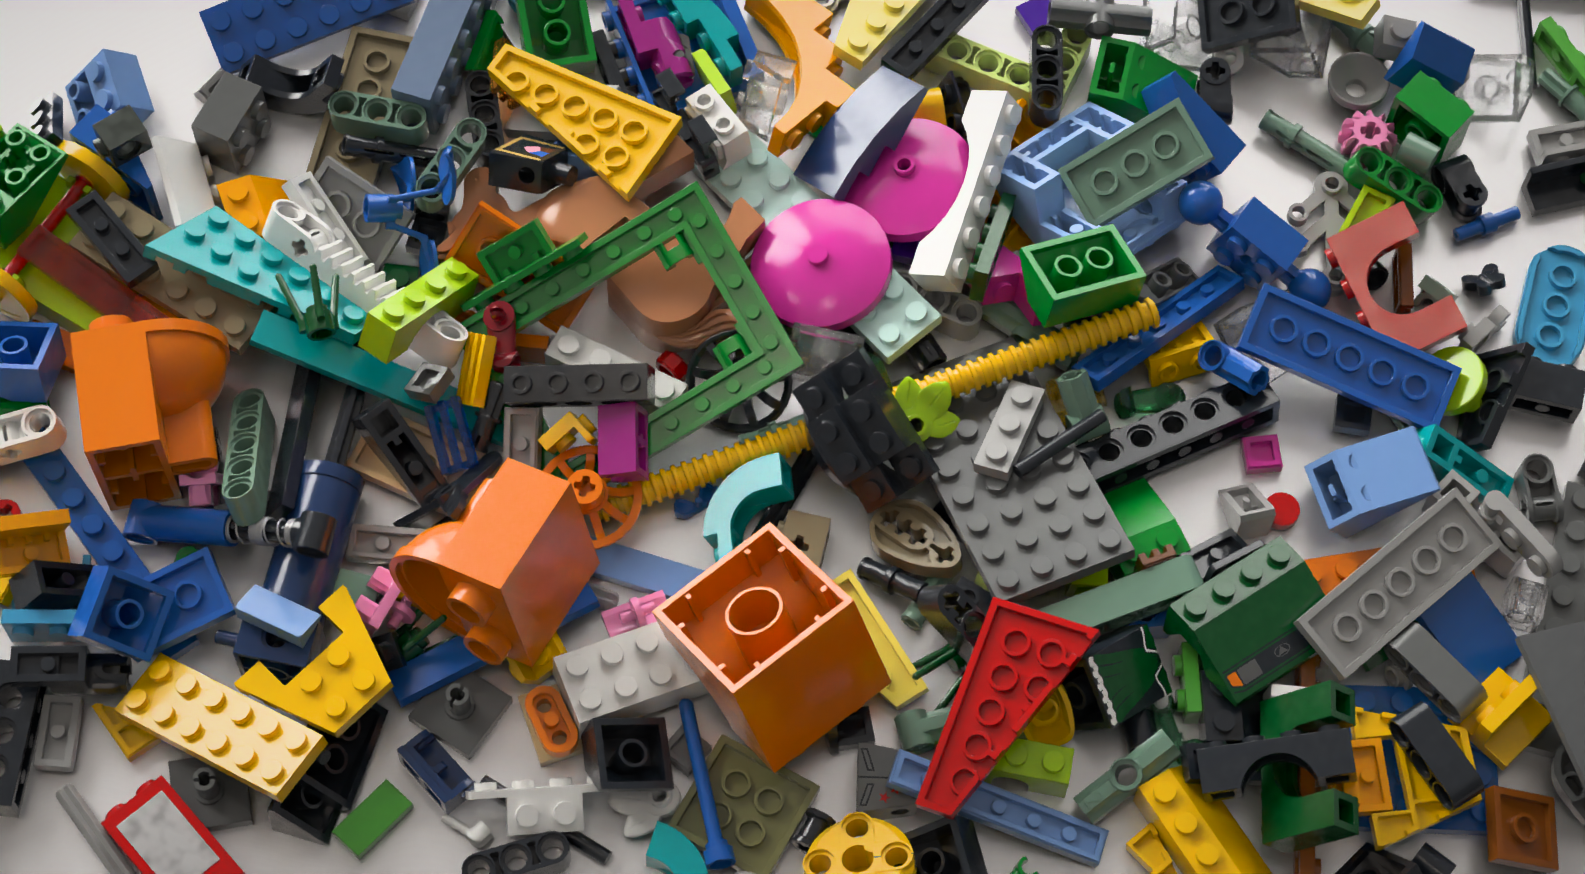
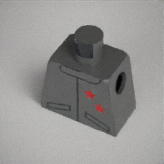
(872, 795)

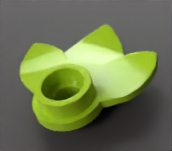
(928, 406)

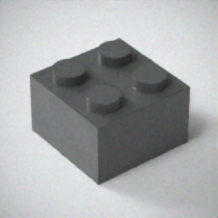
(232, 123)

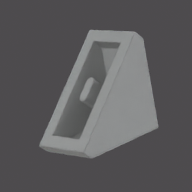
(1247, 511)

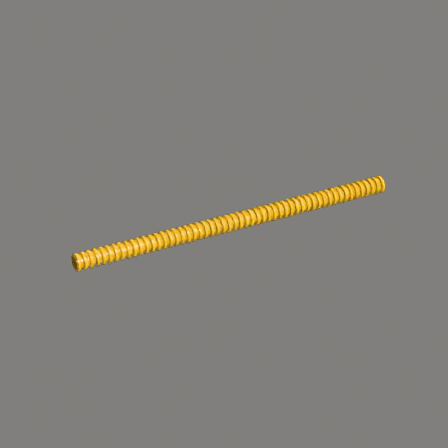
(960, 379)

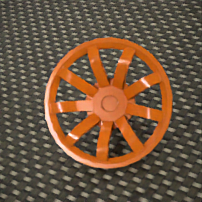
(594, 493)

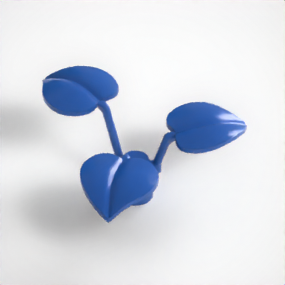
(389, 207)

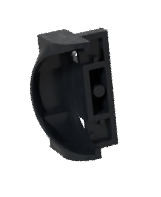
(862, 432)

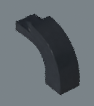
(295, 89)

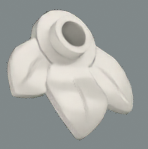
(643, 809)

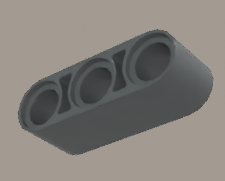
(1435, 672)

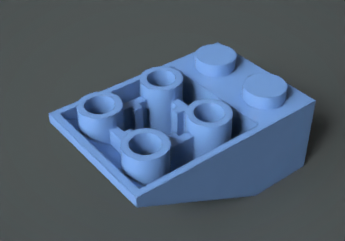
(1371, 480)

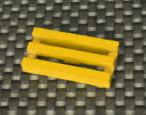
(476, 369)

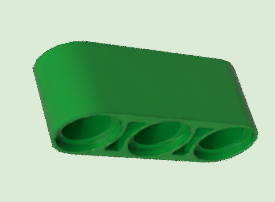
(1408, 184)

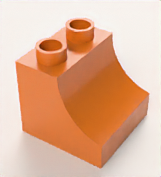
(774, 645)

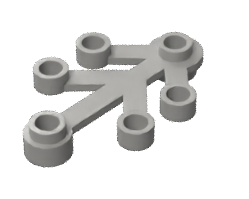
(1331, 220)

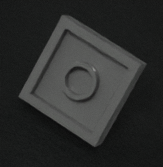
(462, 713)
(211, 794)

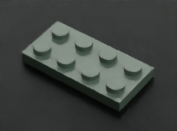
(1136, 164)

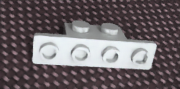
(539, 808)

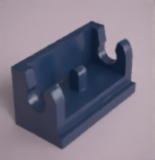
(435, 770)

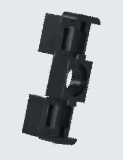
(694, 132)

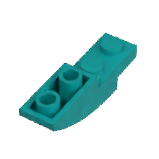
(713, 33)

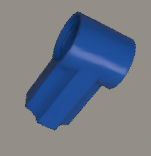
(1233, 366)

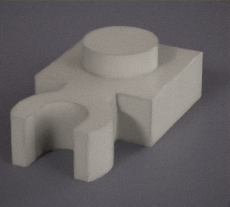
(1479, 335)

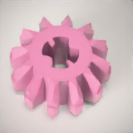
(1366, 131)

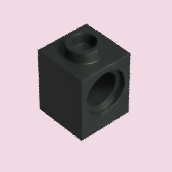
(121, 136)

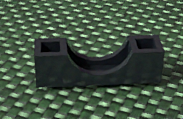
(1229, 767)

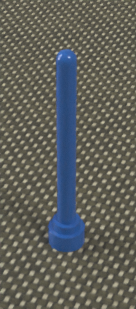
(718, 852)

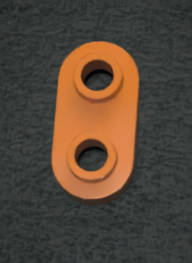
(551, 723)

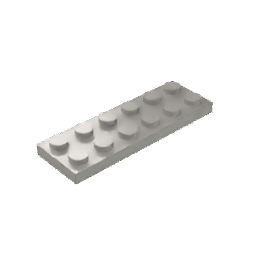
(1398, 584)

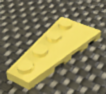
(900, 669)

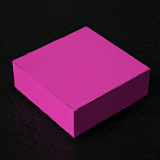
(1261, 454)

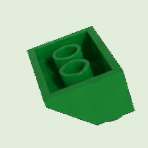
(1080, 275)

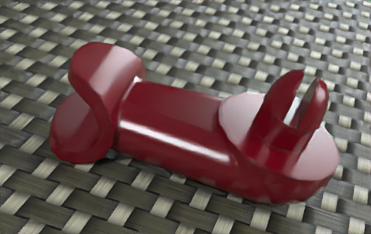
(501, 323)

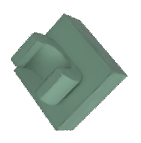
(1433, 291)

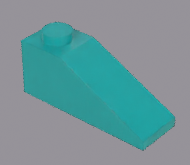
(1449, 453)

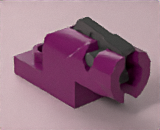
(656, 43)

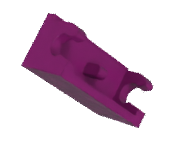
(623, 442)

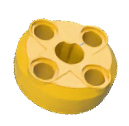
(873, 853)

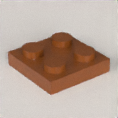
(1521, 829)

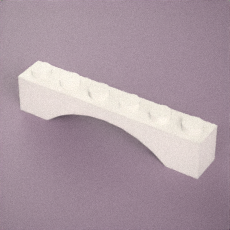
(947, 251)

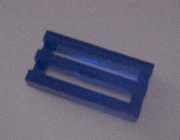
(437, 437)

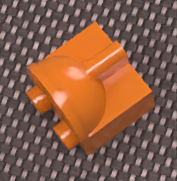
(148, 403)
(503, 565)

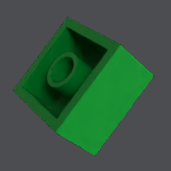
(1430, 113)

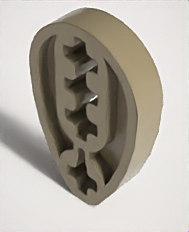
(916, 557)

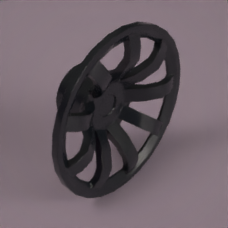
(722, 423)

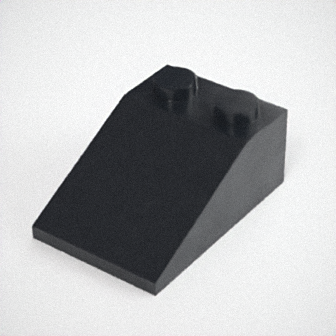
(947, 847)

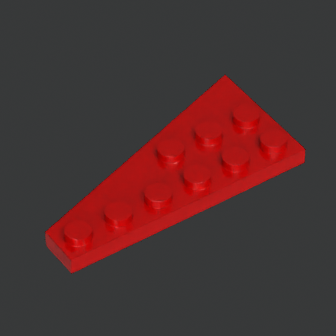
(1007, 681)

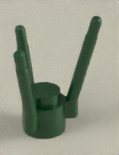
(318, 321)
(414, 641)
(934, 660)

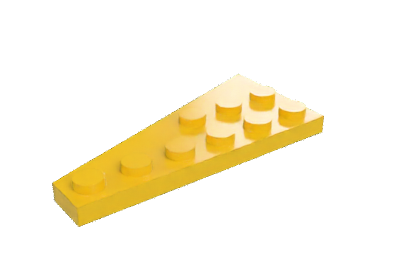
(601, 125)

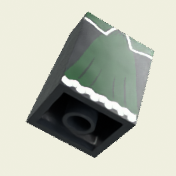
(1116, 679)

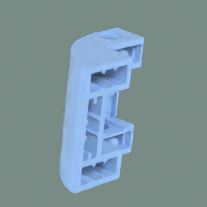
(1043, 201)

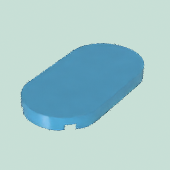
(1553, 305)

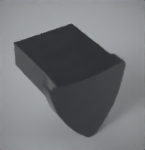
(851, 731)

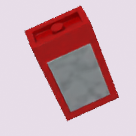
(165, 834)

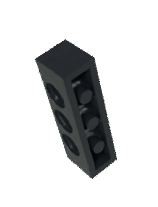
(578, 385)
(18, 752)

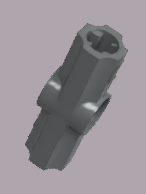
(1100, 17)

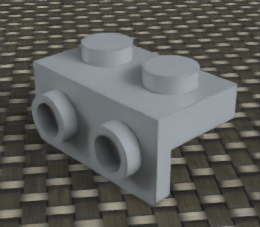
(1557, 142)

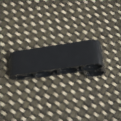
(947, 610)

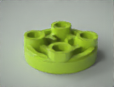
(1470, 383)

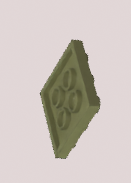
(753, 806)

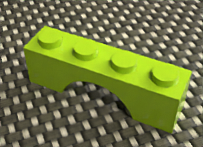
(398, 319)

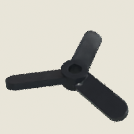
(454, 495)

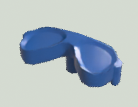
(686, 509)

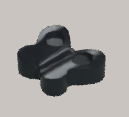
(1484, 282)

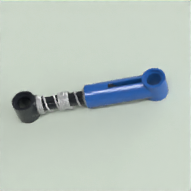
(154, 522)

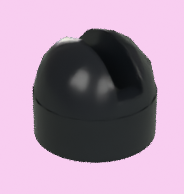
(1377, 276)

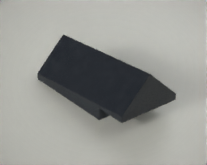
(329, 788)

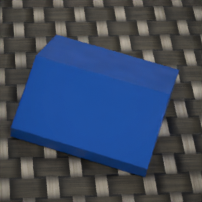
(1435, 55)

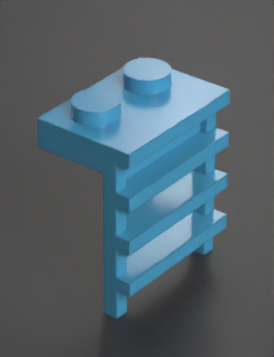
(39, 624)

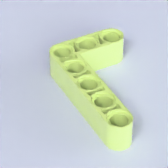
(1005, 67)

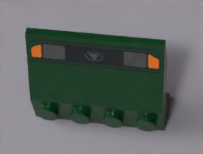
(1246, 620)

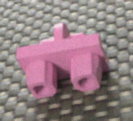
(203, 487)
(373, 613)
(632, 614)

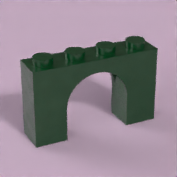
(1318, 818)

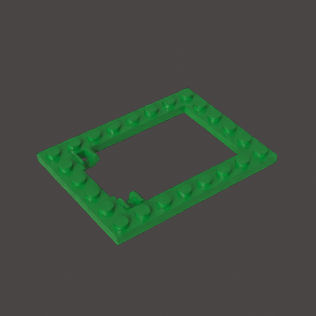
(700, 234)

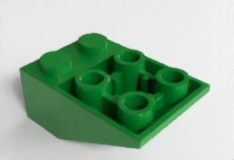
(1123, 72)
(26, 176)

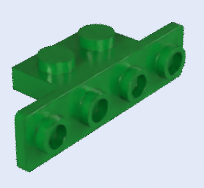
(517, 256)

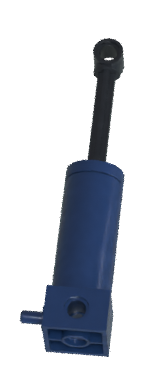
(324, 488)

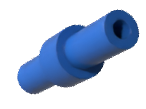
(1486, 223)

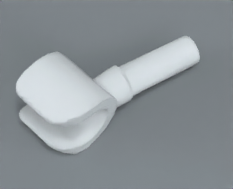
(478, 835)

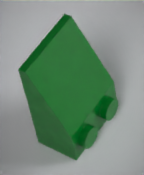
(558, 33)
(1145, 522)

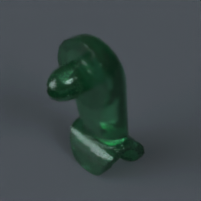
(1147, 400)
(1169, 725)

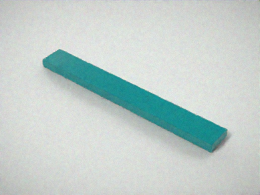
(351, 367)

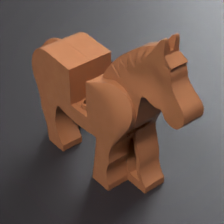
(658, 306)

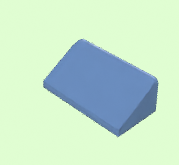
(277, 615)

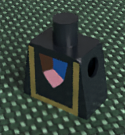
(530, 165)

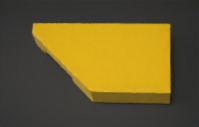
(128, 737)

